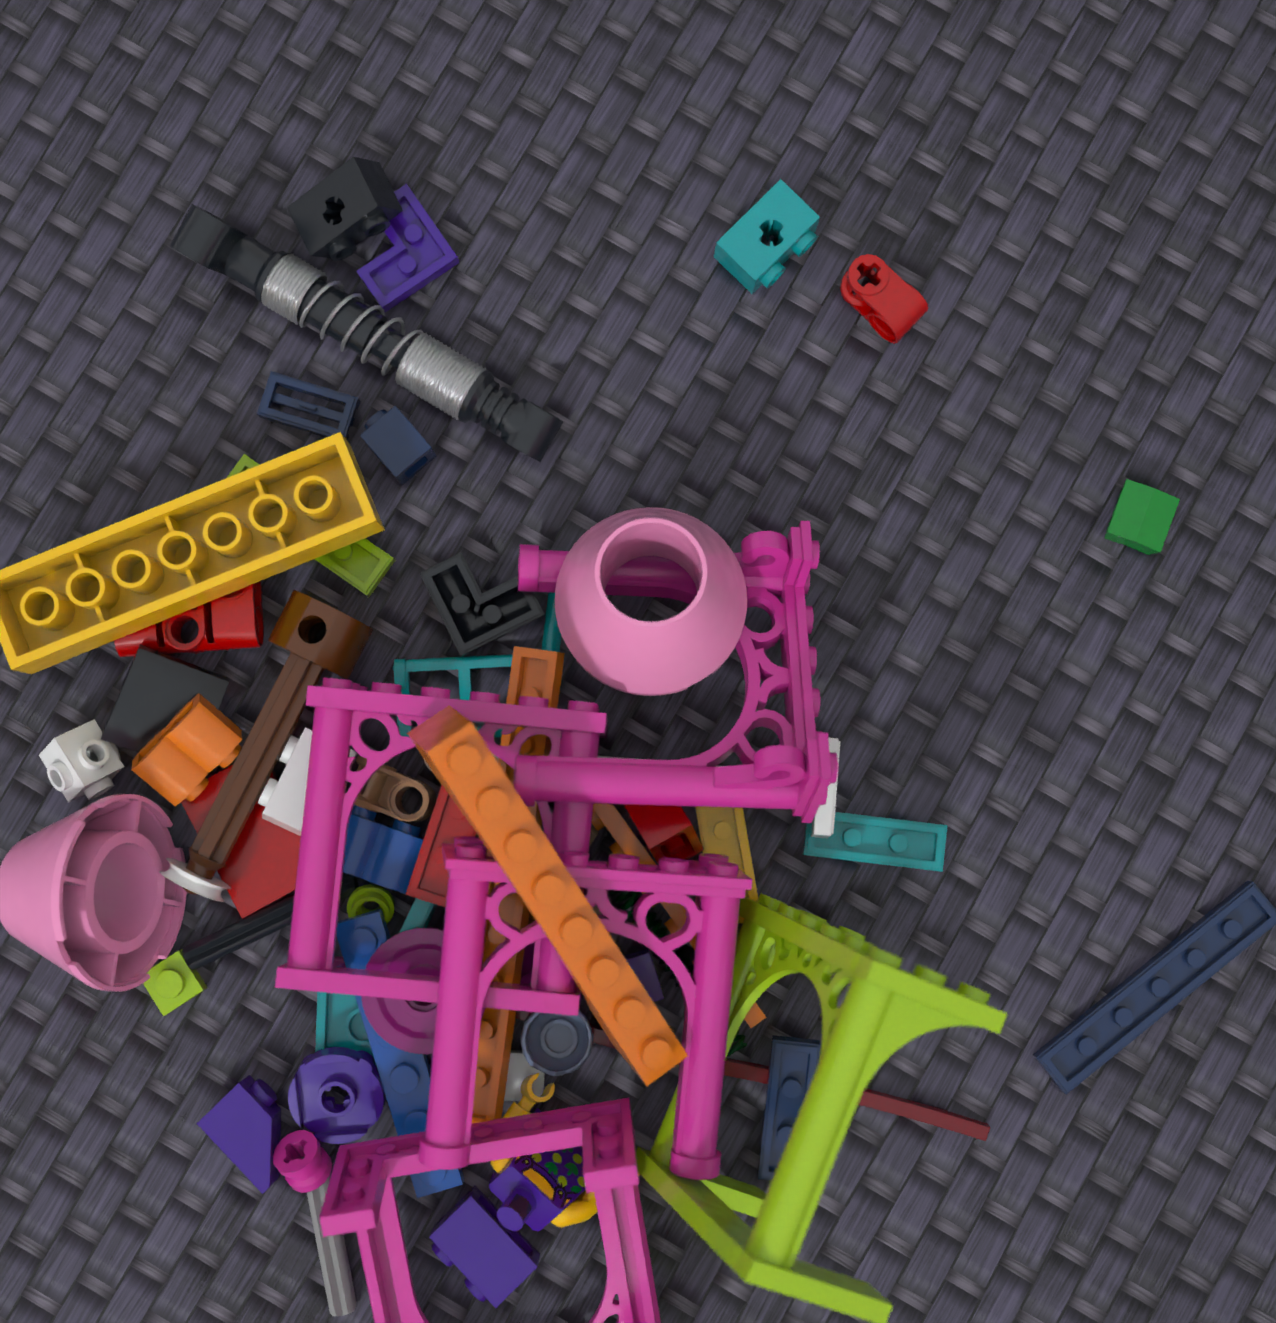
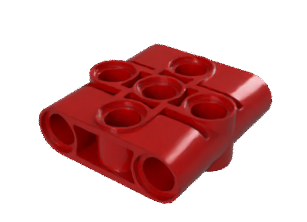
(223, 624)

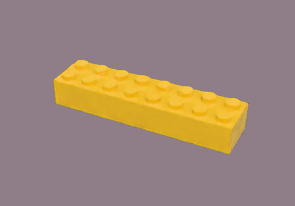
(183, 554)

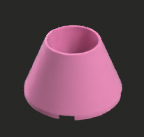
(650, 655)
(95, 892)

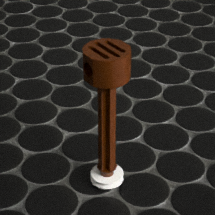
(296, 633)

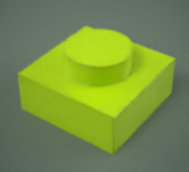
(173, 983)

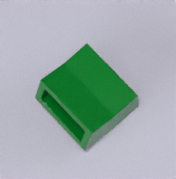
(1141, 517)

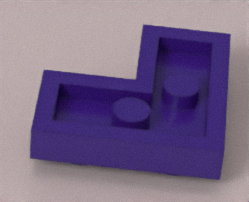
(413, 261)

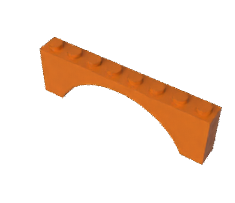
(548, 890)

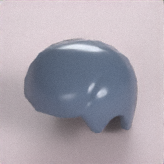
(556, 1042)

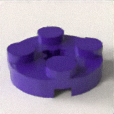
(320, 1114)

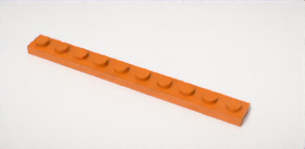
(532, 675)

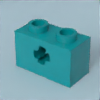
(775, 214)

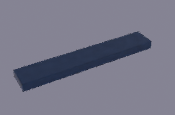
(1157, 987)

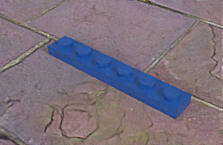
(402, 1073)

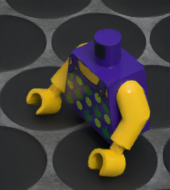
(541, 1185)

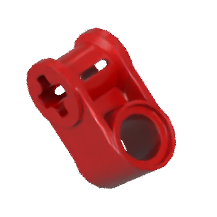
(887, 301)

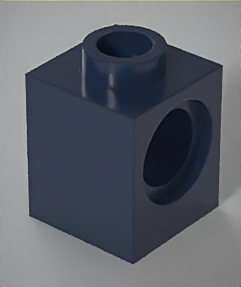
(397, 444)

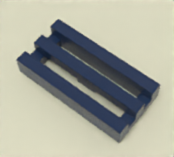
(269, 396)

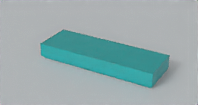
(881, 842)

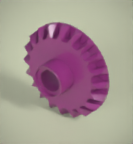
(400, 1022)

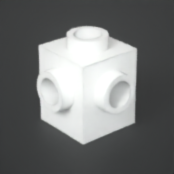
(81, 762)

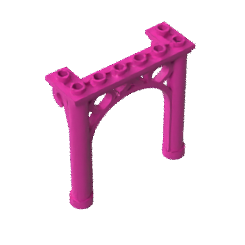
(775, 777)
(705, 996)

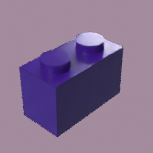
(483, 1249)

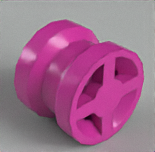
(304, 1173)

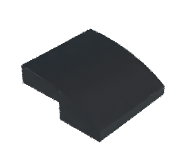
(154, 693)

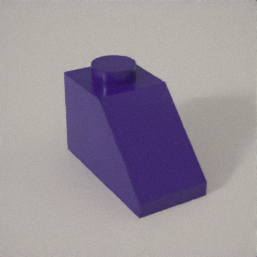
(247, 1129)

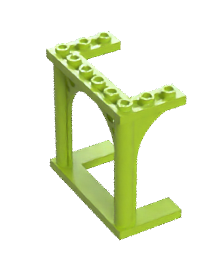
(876, 1019)

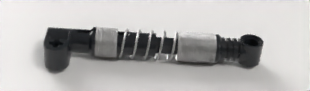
(422, 365)

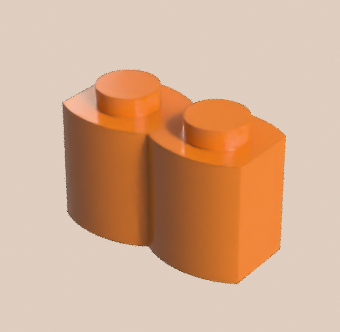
(188, 750)

